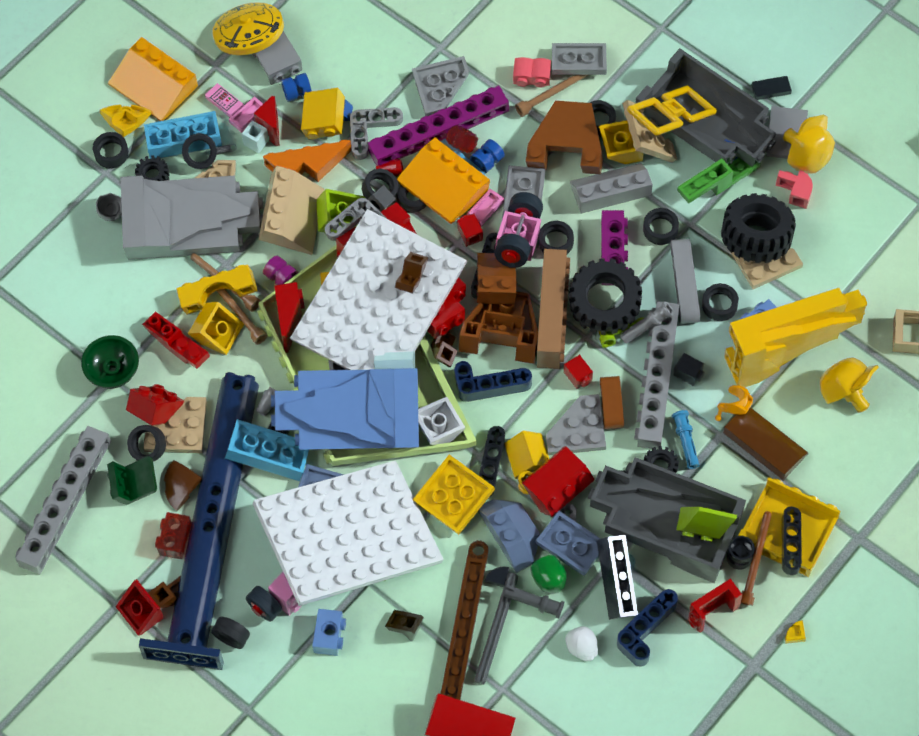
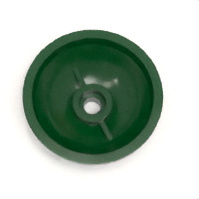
(110, 353)

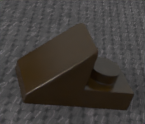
(405, 623)

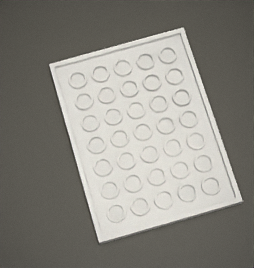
(361, 310)
(347, 532)

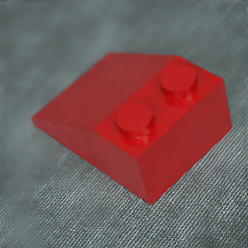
(289, 306)

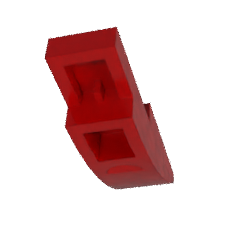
(175, 341)

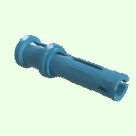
(684, 430)

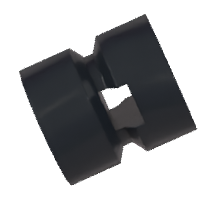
(740, 552)

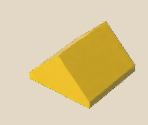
(526, 452)

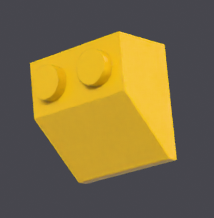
(619, 143)
(216, 327)

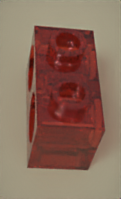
(178, 535)

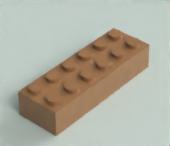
(553, 309)

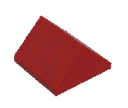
(268, 117)
(139, 608)

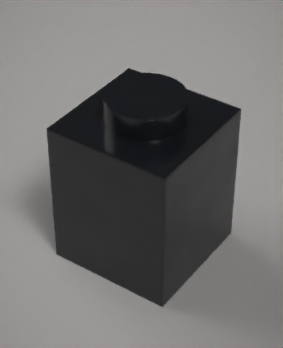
(689, 369)

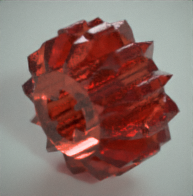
(462, 139)

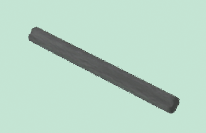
(495, 632)

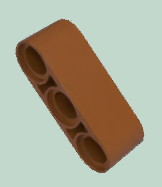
(611, 402)

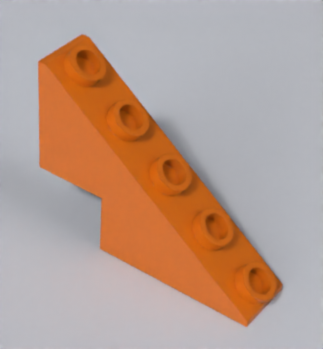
(313, 160)

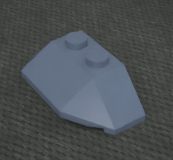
(512, 531)

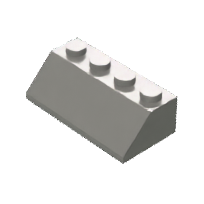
(612, 188)

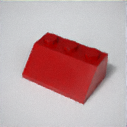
(557, 481)

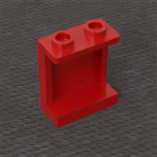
(724, 593)

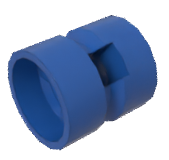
(295, 87)
(488, 155)

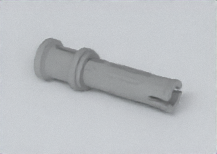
(654, 317)

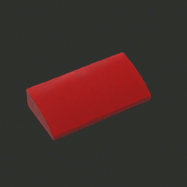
(462, 718)

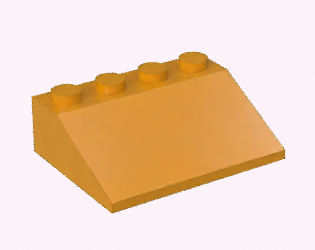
(153, 79)
(444, 181)

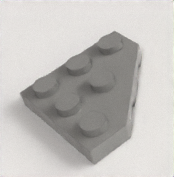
(439, 83)
(579, 427)

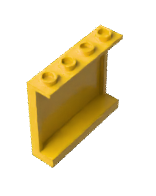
(816, 523)

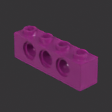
(611, 221)

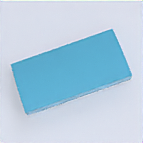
(168, 136)
(266, 450)

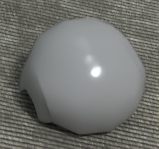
(109, 207)

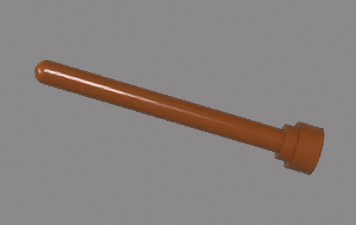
(747, 595)

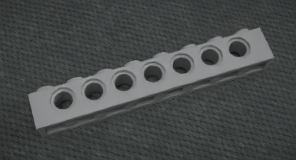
(653, 437)
(73, 492)

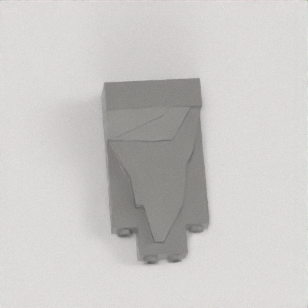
(186, 216)

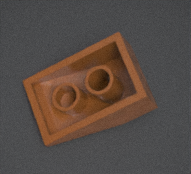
(494, 281)

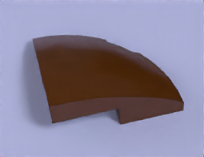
(179, 484)

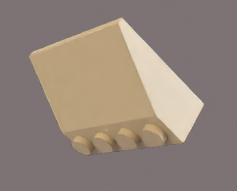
(290, 211)

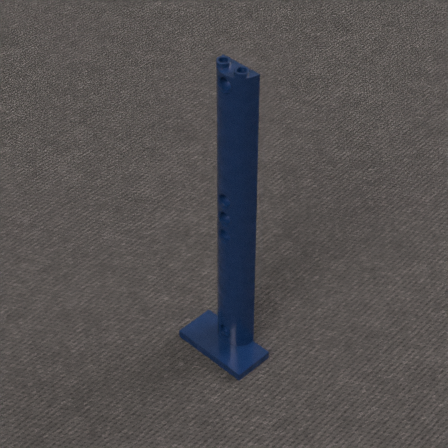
(204, 549)

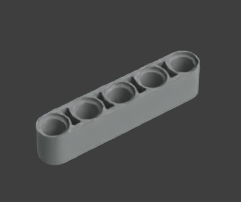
(685, 281)

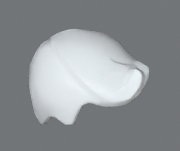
(582, 643)

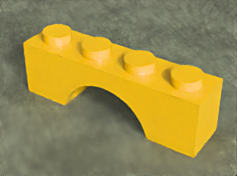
(195, 294)

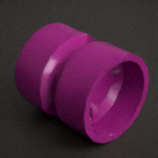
(278, 270)

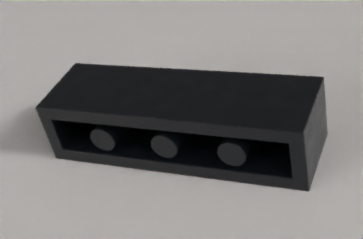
(617, 577)

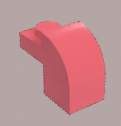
(800, 187)

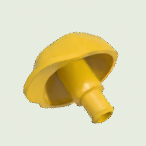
(811, 146)
(846, 381)

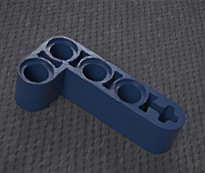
(493, 380)
(650, 623)

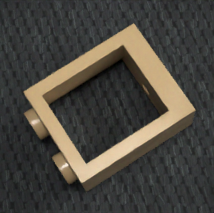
(901, 317)

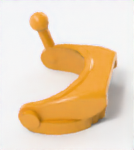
(740, 407)

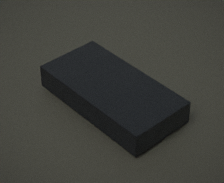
(771, 87)

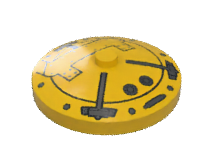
(248, 28)

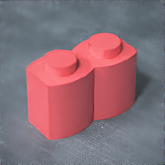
(532, 72)

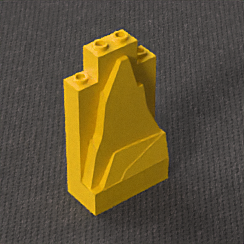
(785, 332)

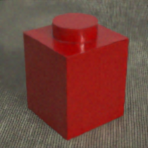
(470, 229)
(578, 372)

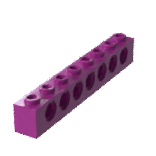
(481, 113)

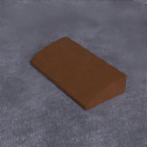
(765, 443)

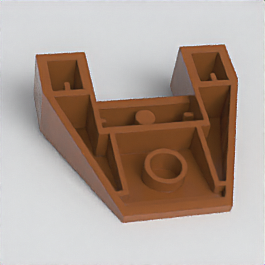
(567, 129)
(502, 325)

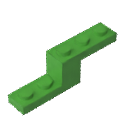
(716, 178)

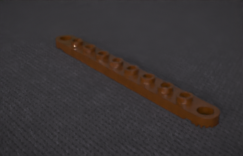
(464, 621)

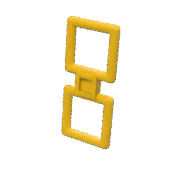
(671, 110)

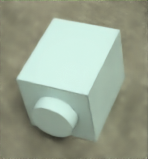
(255, 136)

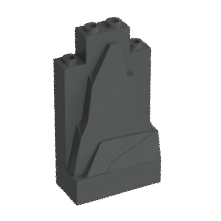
(737, 115)
(647, 507)

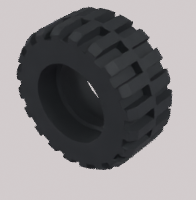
(762, 212)
(609, 273)

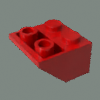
(153, 404)

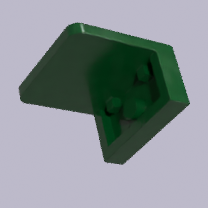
(132, 481)

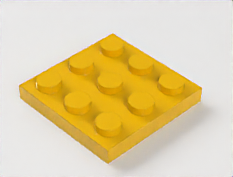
(453, 494)

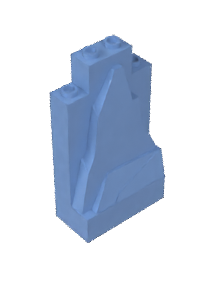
(350, 409)

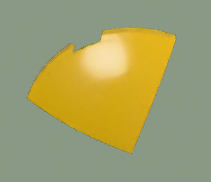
(125, 119)

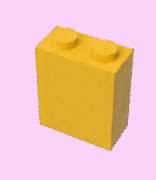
(323, 113)

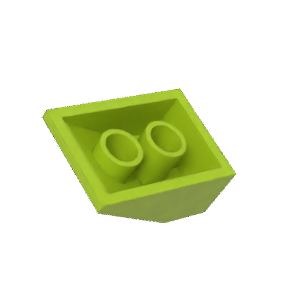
(331, 204)
(704, 522)

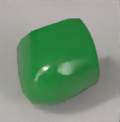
(549, 574)

